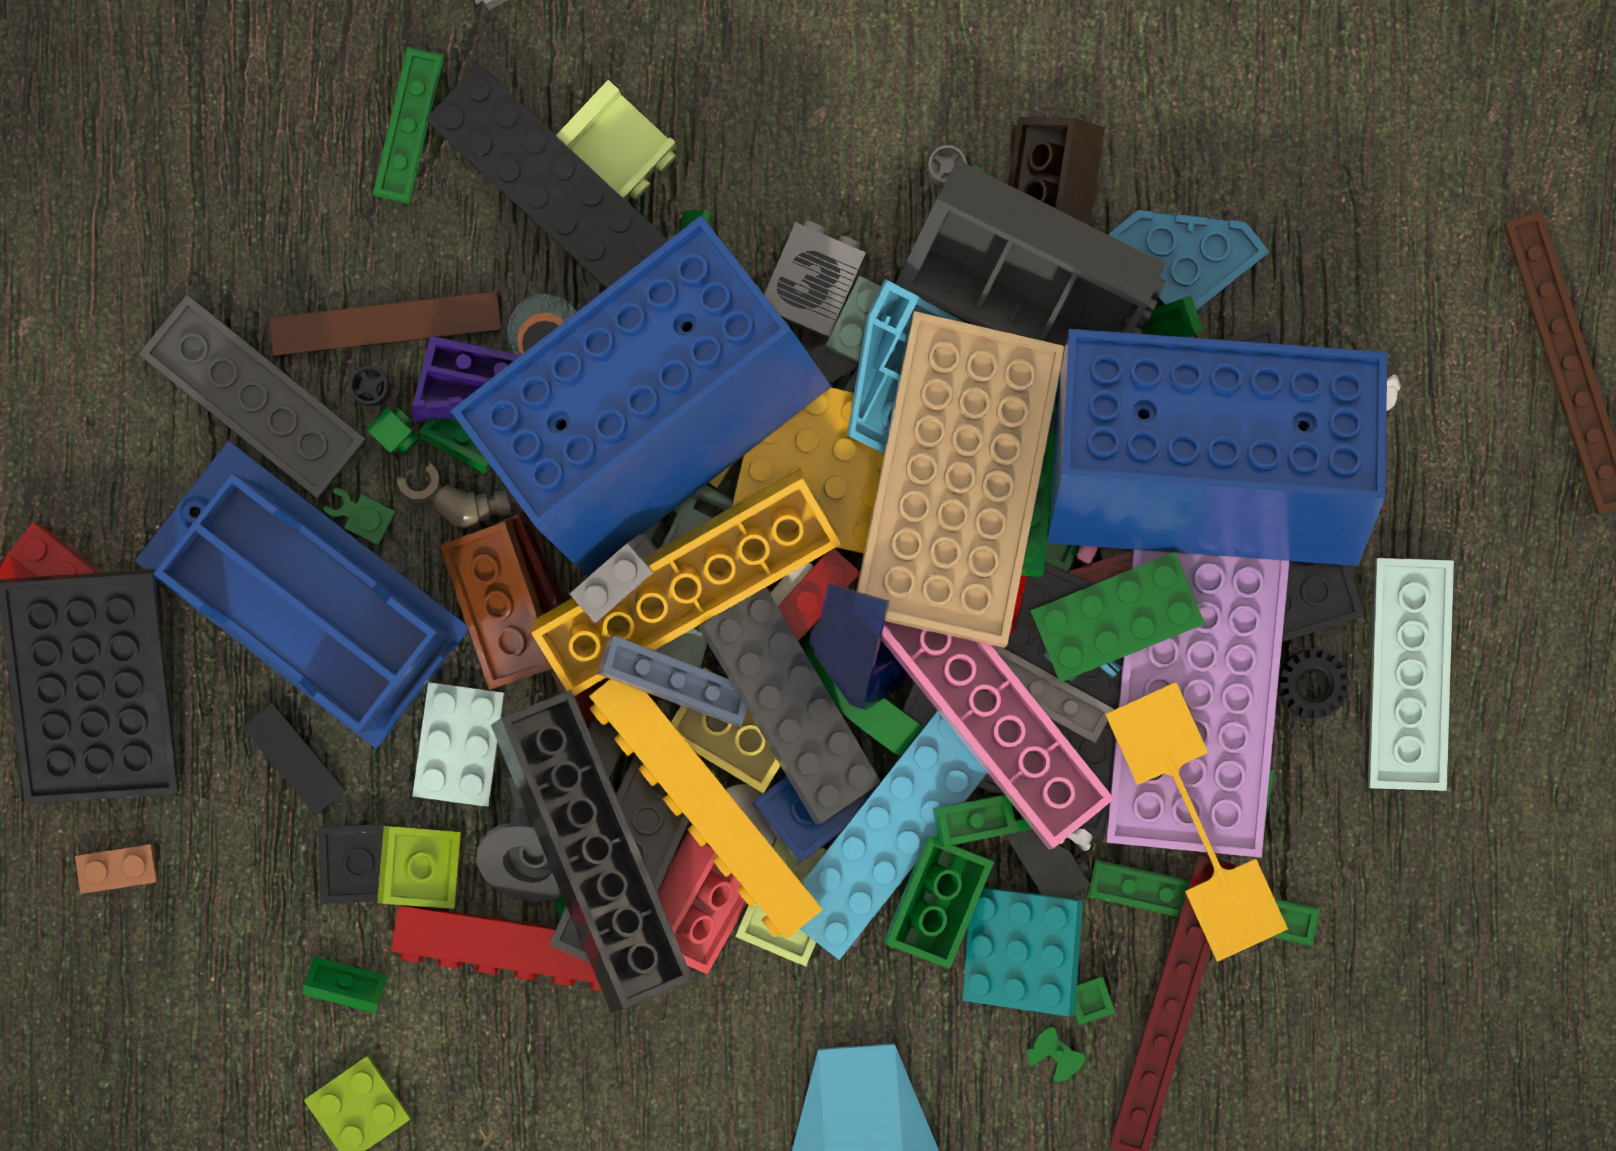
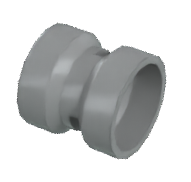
(945, 158)

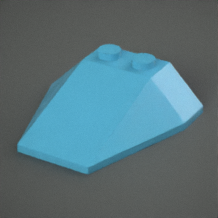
(882, 361)
(861, 1103)

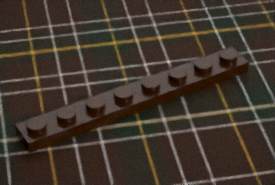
(1566, 356)

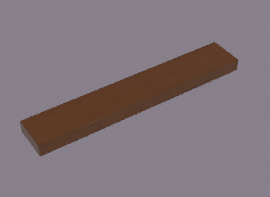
(385, 324)

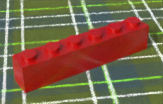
(487, 943)

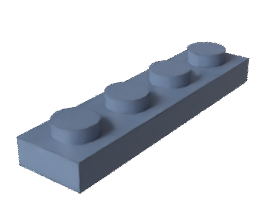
(671, 680)

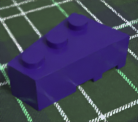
(452, 374)

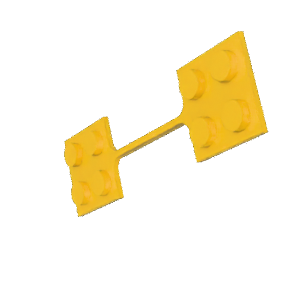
(1159, 739)

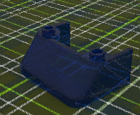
(852, 649)

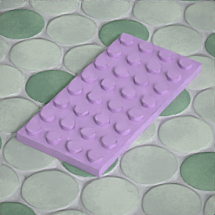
(1231, 691)

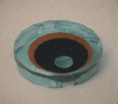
(536, 319)

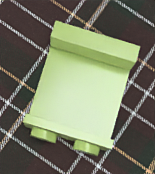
(618, 142)

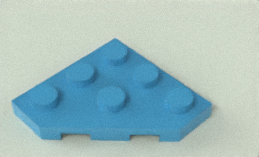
(1198, 251)

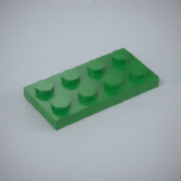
(1117, 617)

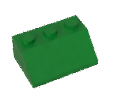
(938, 902)

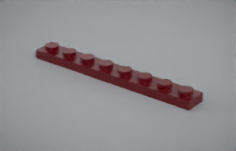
(1165, 1024)

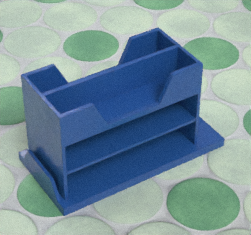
(303, 594)

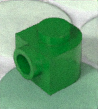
(393, 431)

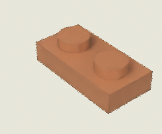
(116, 868)

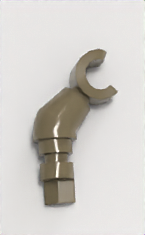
(457, 506)

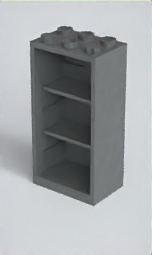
(1026, 264)

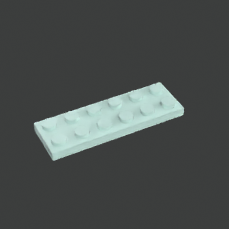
(1410, 674)

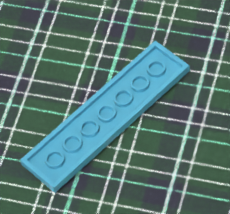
(888, 835)

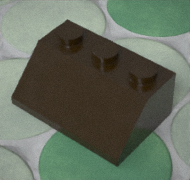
(1057, 162)

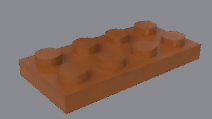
(497, 602)

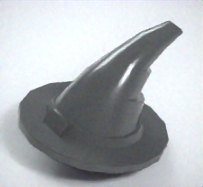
(514, 859)

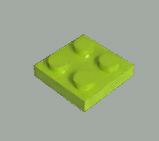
(418, 867)
(358, 1107)

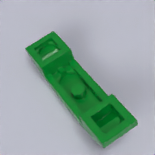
(883, 721)

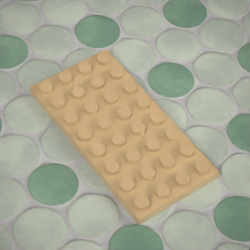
(960, 478)

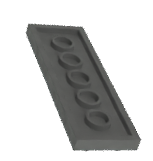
(252, 396)
(790, 705)
(656, 836)

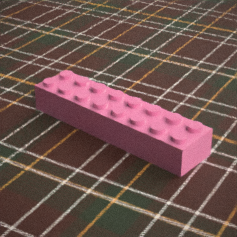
(1002, 729)

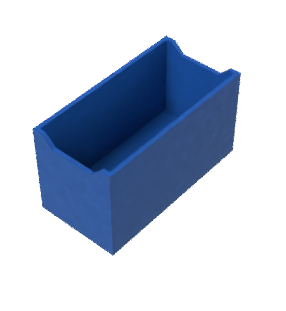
(641, 398)
(1221, 447)

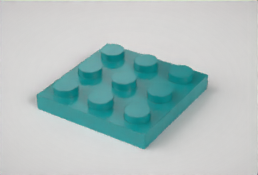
(1023, 951)

